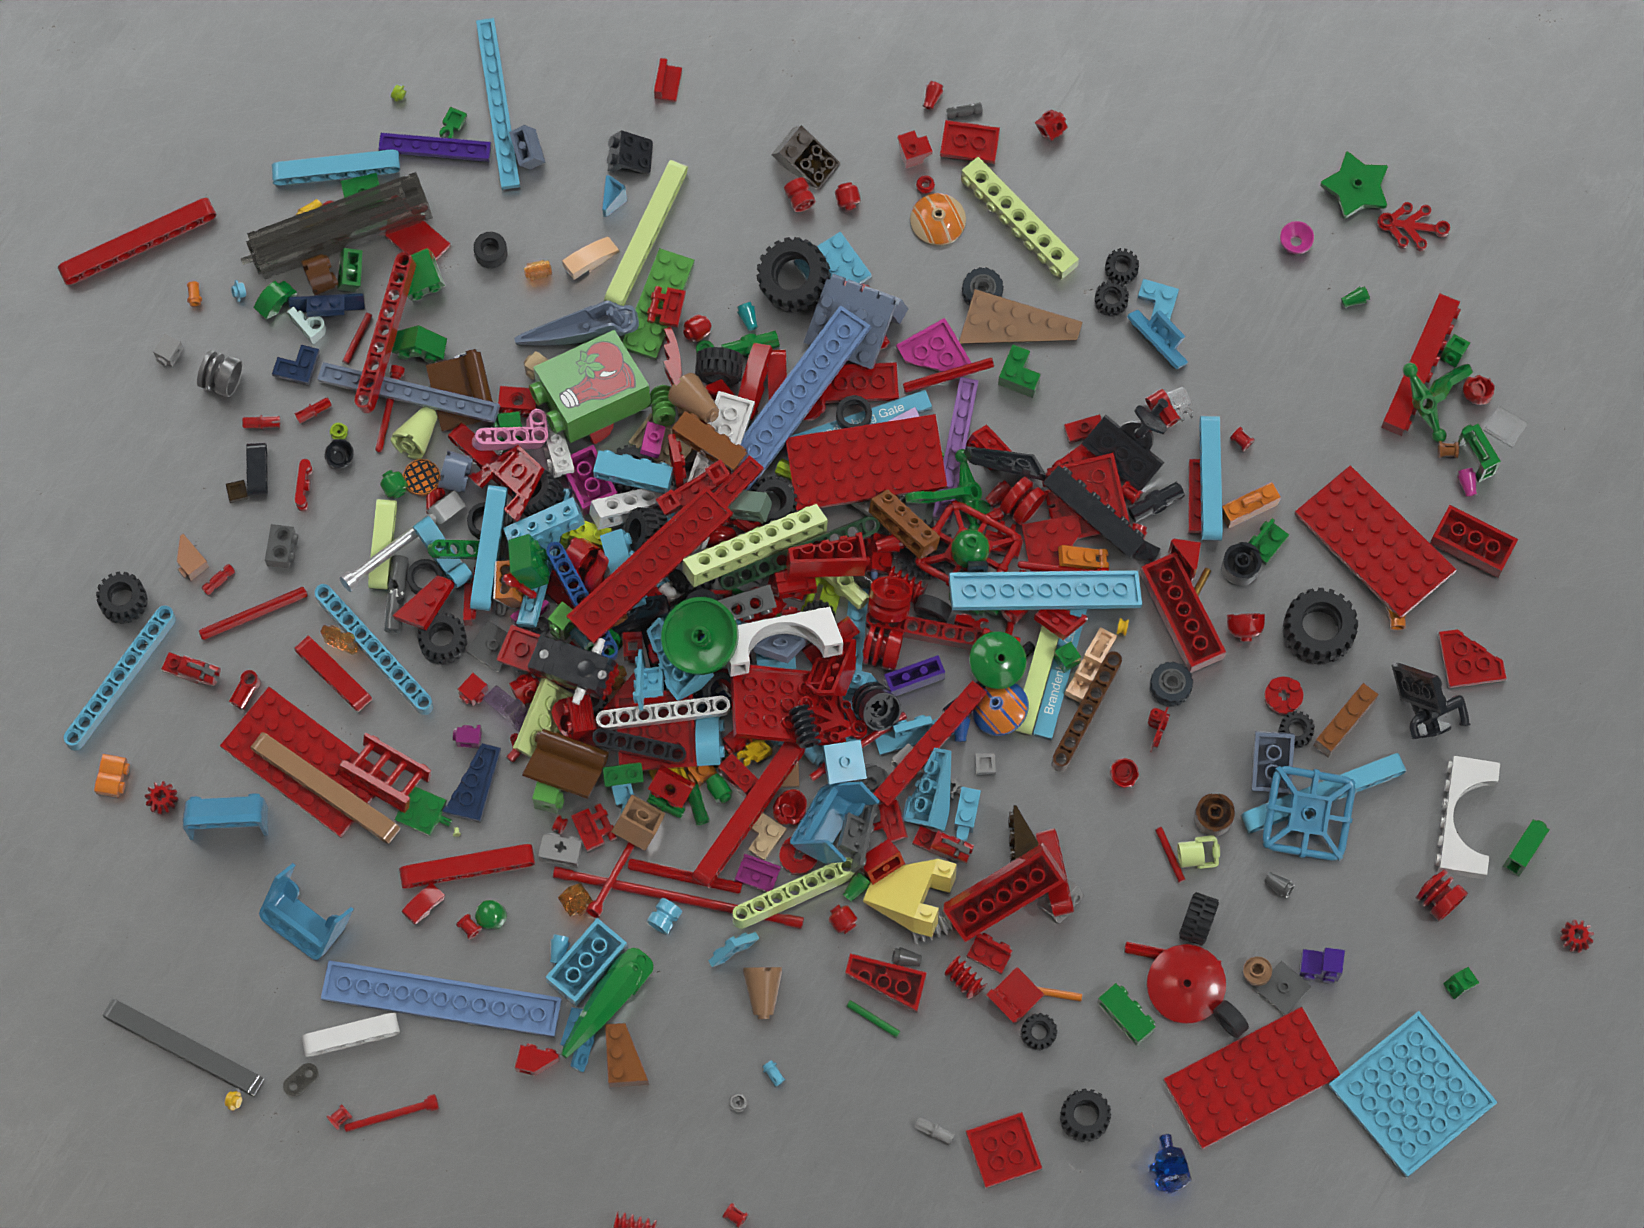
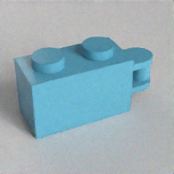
(966, 812)

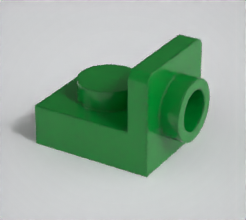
(1454, 350)

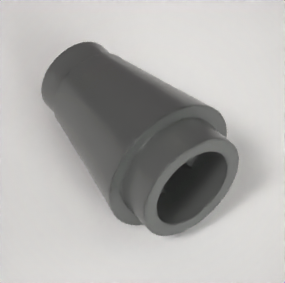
(1279, 884)
(905, 957)

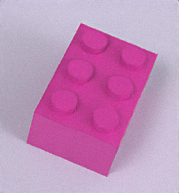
(582, 480)

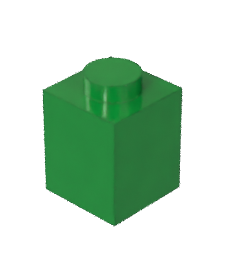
(1067, 657)

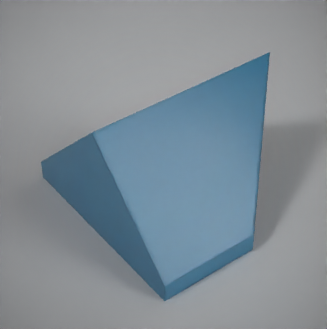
(614, 195)

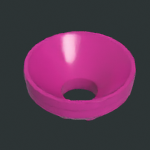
(1299, 230)

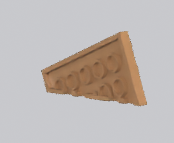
(1005, 320)

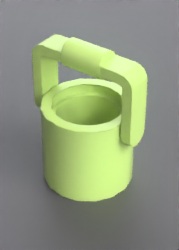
(1192, 853)

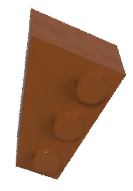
(622, 1058)

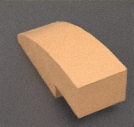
(589, 257)

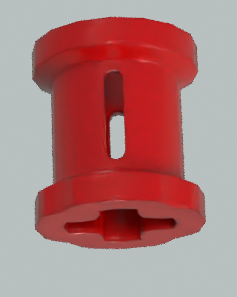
(1242, 439)
(1131, 493)
(469, 926)
(339, 1117)
(735, 1215)

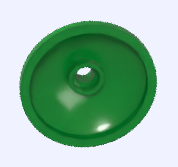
(987, 667)

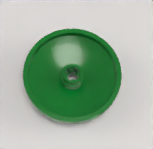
(687, 624)

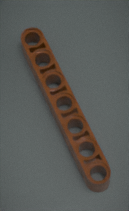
(1083, 719)

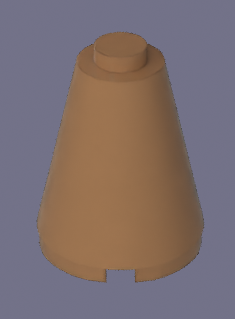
(694, 398)
(763, 989)

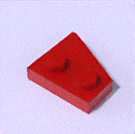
(1059, 621)

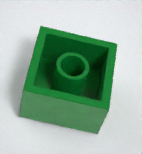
(528, 561)

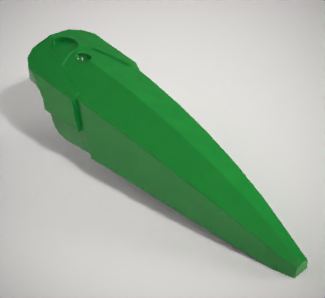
(611, 993)

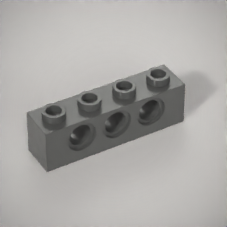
(762, 594)

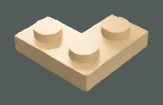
(768, 836)

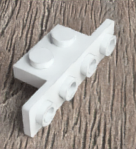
(558, 453)

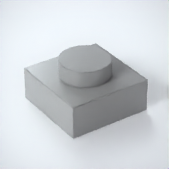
(985, 764)

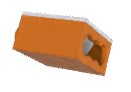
(502, 593)

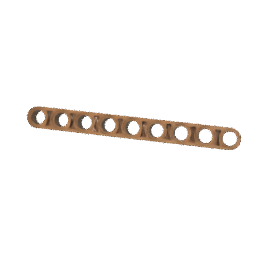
(325, 788)

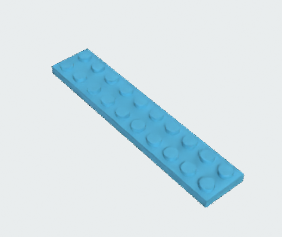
(1044, 590)

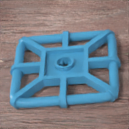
(1298, 820)

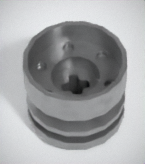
(219, 373)

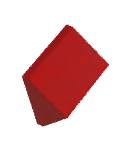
(1188, 554)

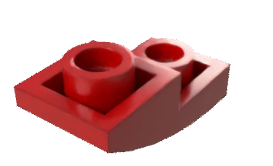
(422, 903)

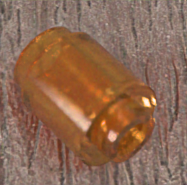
(537, 270)

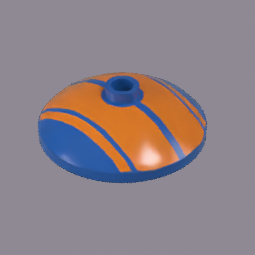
(1004, 716)

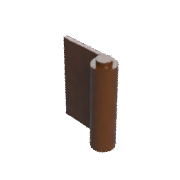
(460, 376)
(566, 763)

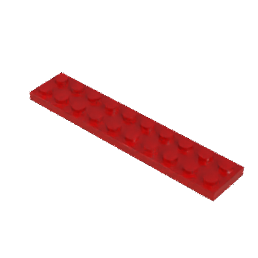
(649, 565)

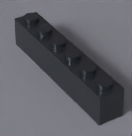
(1094, 512)

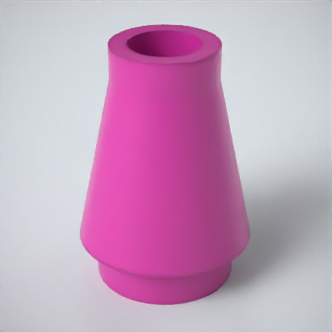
(1467, 479)

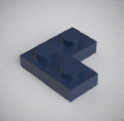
(299, 370)

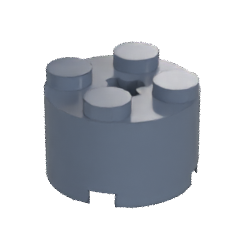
(454, 472)

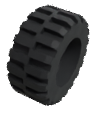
(777, 258)
(1320, 649)

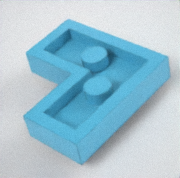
(1160, 294)
(731, 947)

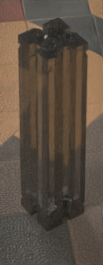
(338, 226)

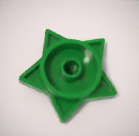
(1353, 197)

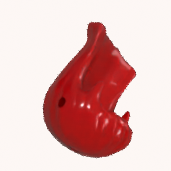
(595, 574)

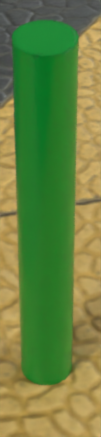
(872, 1018)

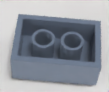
(1269, 752)

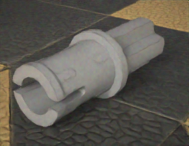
(934, 1130)

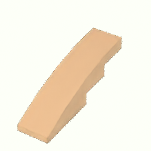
(1090, 664)

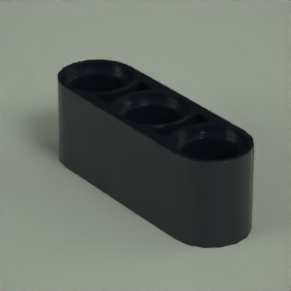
(257, 469)

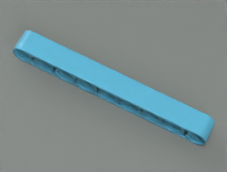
(376, 657)
(119, 687)
(1364, 776)

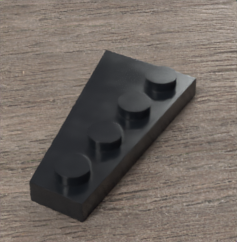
(1011, 462)
(655, 607)

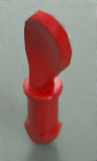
(512, 582)

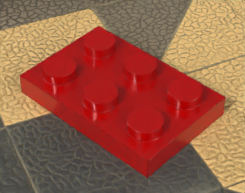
(969, 141)

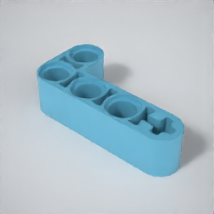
(452, 568)

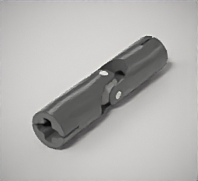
(395, 598)

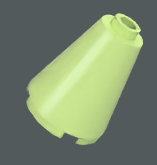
(415, 433)

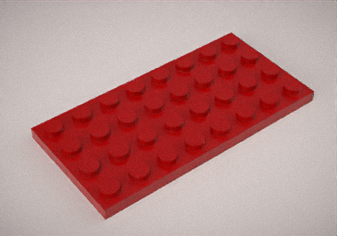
(866, 461)
(1375, 542)
(306, 739)
(1251, 1078)

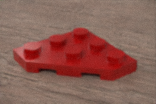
(1045, 537)
(1468, 661)

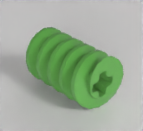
(662, 409)

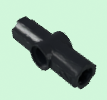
(1156, 502)

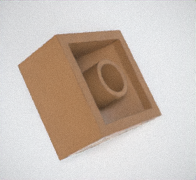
(638, 822)

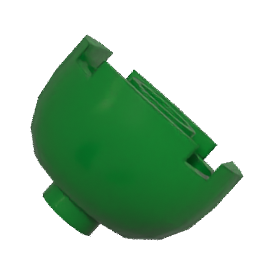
(969, 546)

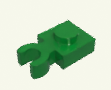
(452, 121)

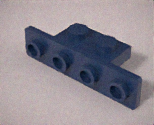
(327, 304)

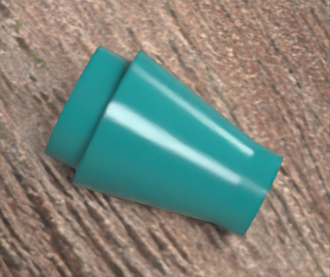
(748, 315)

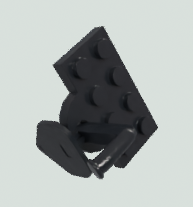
(1130, 448)
(1427, 701)

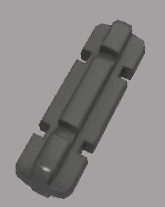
(964, 110)

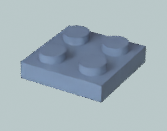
(780, 647)

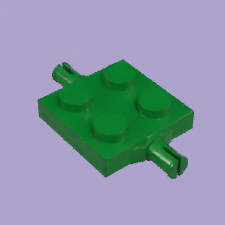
(423, 812)

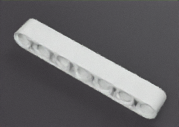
(673, 716)

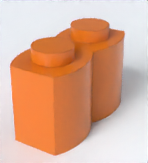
(111, 776)

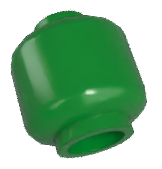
(393, 484)

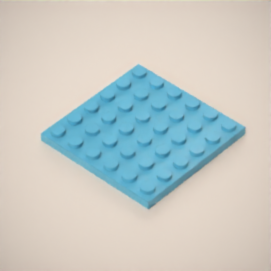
(1412, 1094)

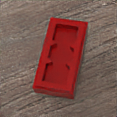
(1081, 428)

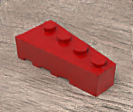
(891, 980)

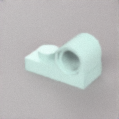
(305, 326)

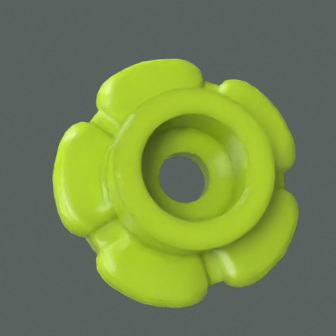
(398, 93)
(336, 427)

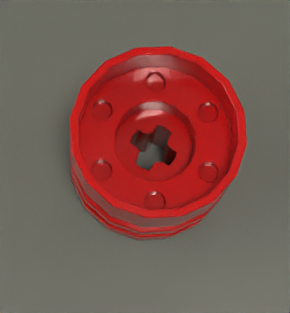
(882, 647)
(1441, 895)

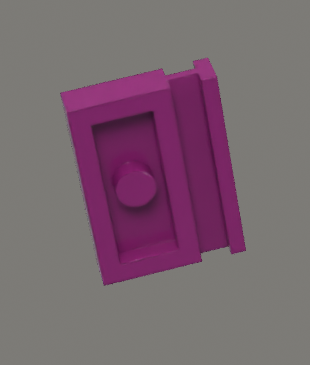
(757, 873)

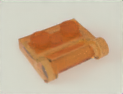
(337, 639)

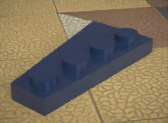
(472, 793)

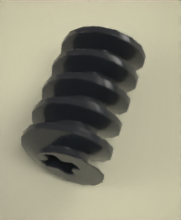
(802, 726)

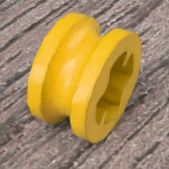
(1122, 626)

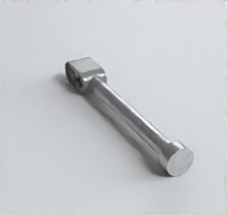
(438, 513)

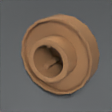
(1257, 971)

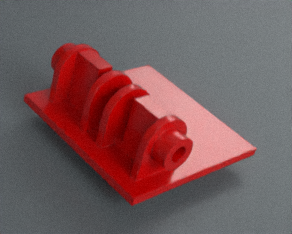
(1158, 720)

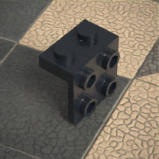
(629, 152)

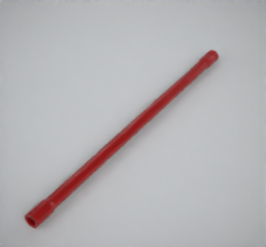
(570, 875)

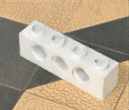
(616, 508)

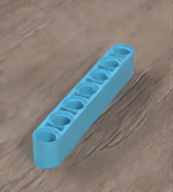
(335, 167)
(1210, 478)
(489, 547)

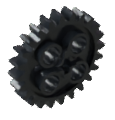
(906, 556)

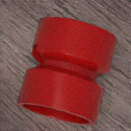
(798, 193)

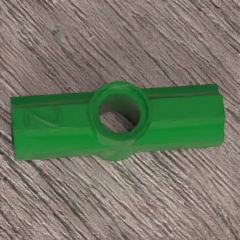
(746, 342)

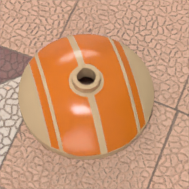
(938, 229)

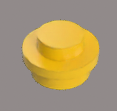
(233, 1100)

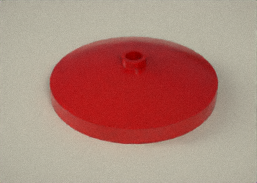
(1167, 988)

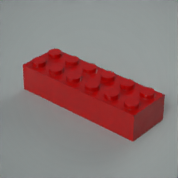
(1182, 612)
(1004, 892)

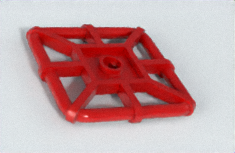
(1015, 539)

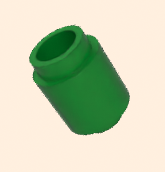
(719, 788)

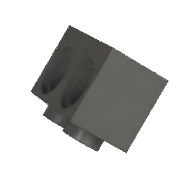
(278, 546)

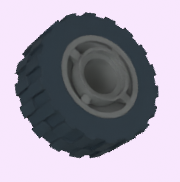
(982, 277)
(1171, 672)

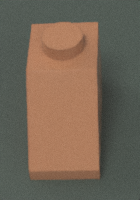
(190, 561)

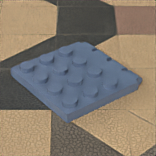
(862, 304)

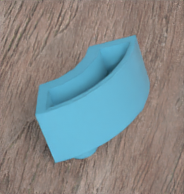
(709, 741)

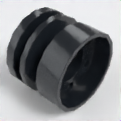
(876, 706)

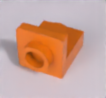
(700, 774)

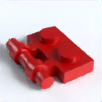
(672, 306)
(588, 830)

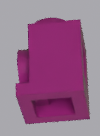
(468, 736)

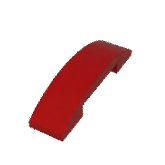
(712, 478)

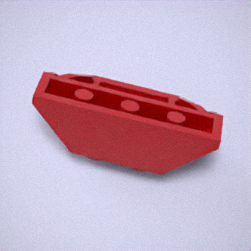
(833, 674)

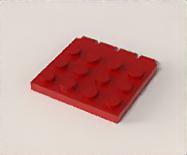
(1100, 476)

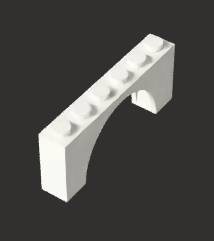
(814, 625)
(1454, 853)

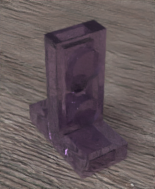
(508, 707)

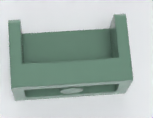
(751, 506)

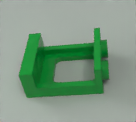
(1488, 464)

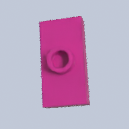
(652, 440)

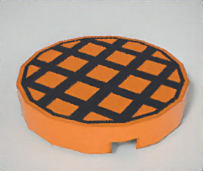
(421, 477)

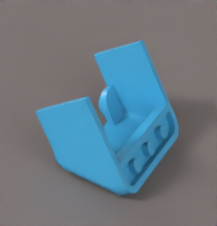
(225, 813)
(826, 816)
(297, 921)

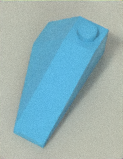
(678, 682)
(931, 799)

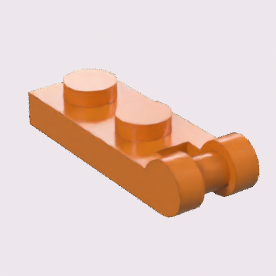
(1082, 557)

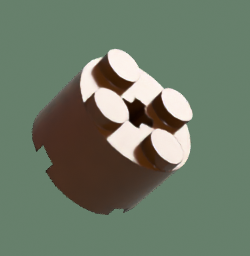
(318, 274)
(1210, 805)

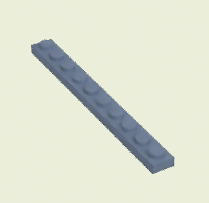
(413, 393)

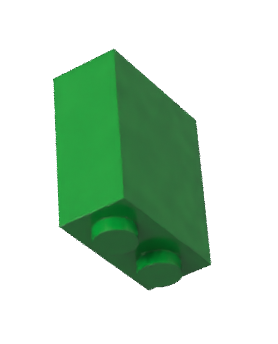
(1526, 847)

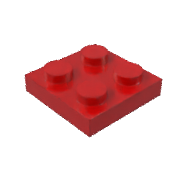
(677, 460)

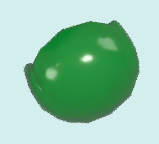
(490, 914)

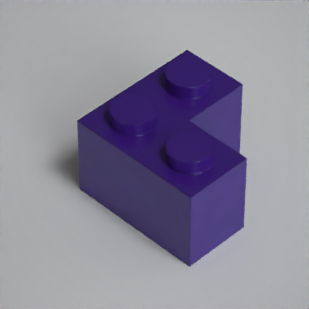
(1322, 965)

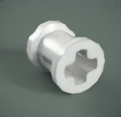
(668, 590)

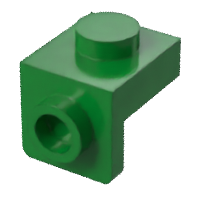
(1461, 982)

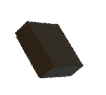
(237, 491)

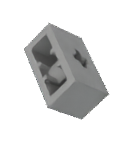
(568, 857)

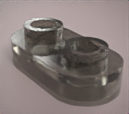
(300, 1079)

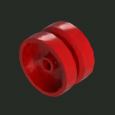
(1023, 501)
(890, 599)

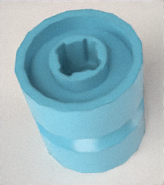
(664, 916)

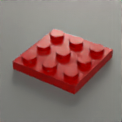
(1003, 1150)

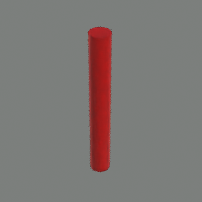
(357, 338)
(1170, 854)

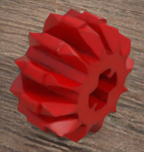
(157, 792)
(1573, 929)

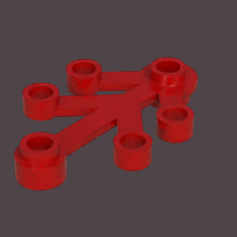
(1411, 225)
(835, 719)

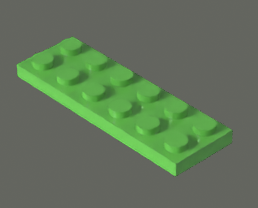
(667, 271)

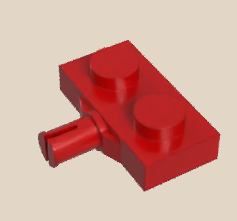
(891, 822)

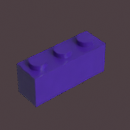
(915, 676)

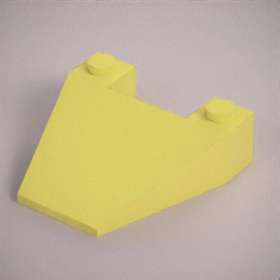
(904, 892)

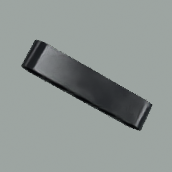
(647, 752)

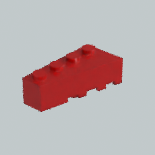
(828, 558)

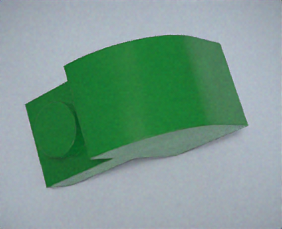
(273, 297)

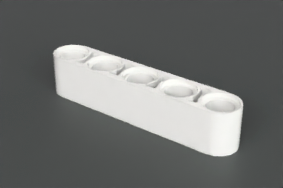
(350, 1034)

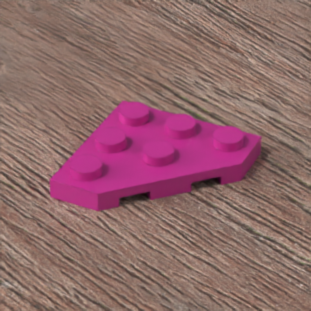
(934, 348)

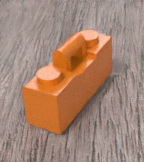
(1250, 505)

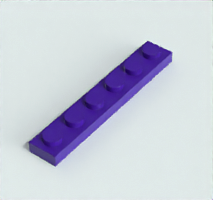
(436, 147)

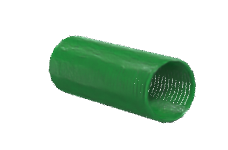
(698, 803)

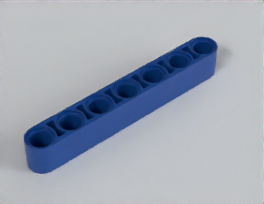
(578, 593)

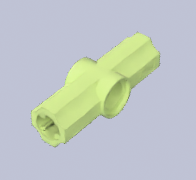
(850, 590)

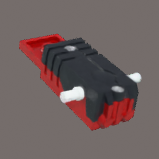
(560, 662)

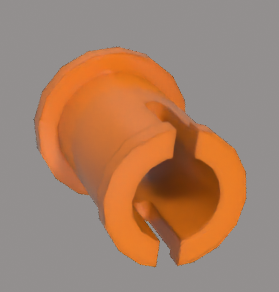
(194, 295)

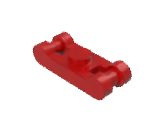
(303, 484)

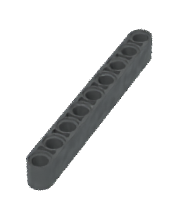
(183, 1047)

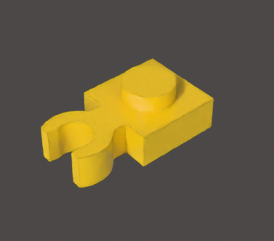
(755, 751)

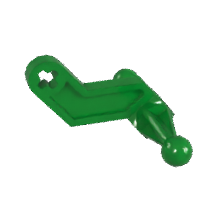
(1438, 391)
(967, 492)

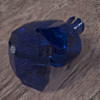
(1170, 1167)

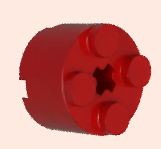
(582, 555)

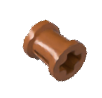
(1448, 449)

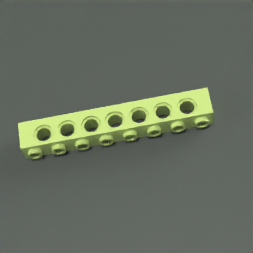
(979, 170)
(754, 545)

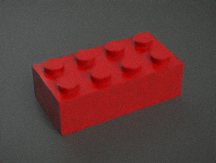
(1473, 541)

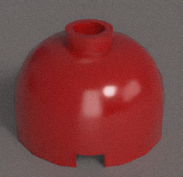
(1246, 625)

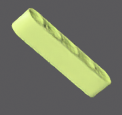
(382, 536)

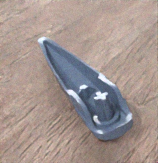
(583, 325)

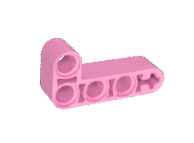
(509, 433)

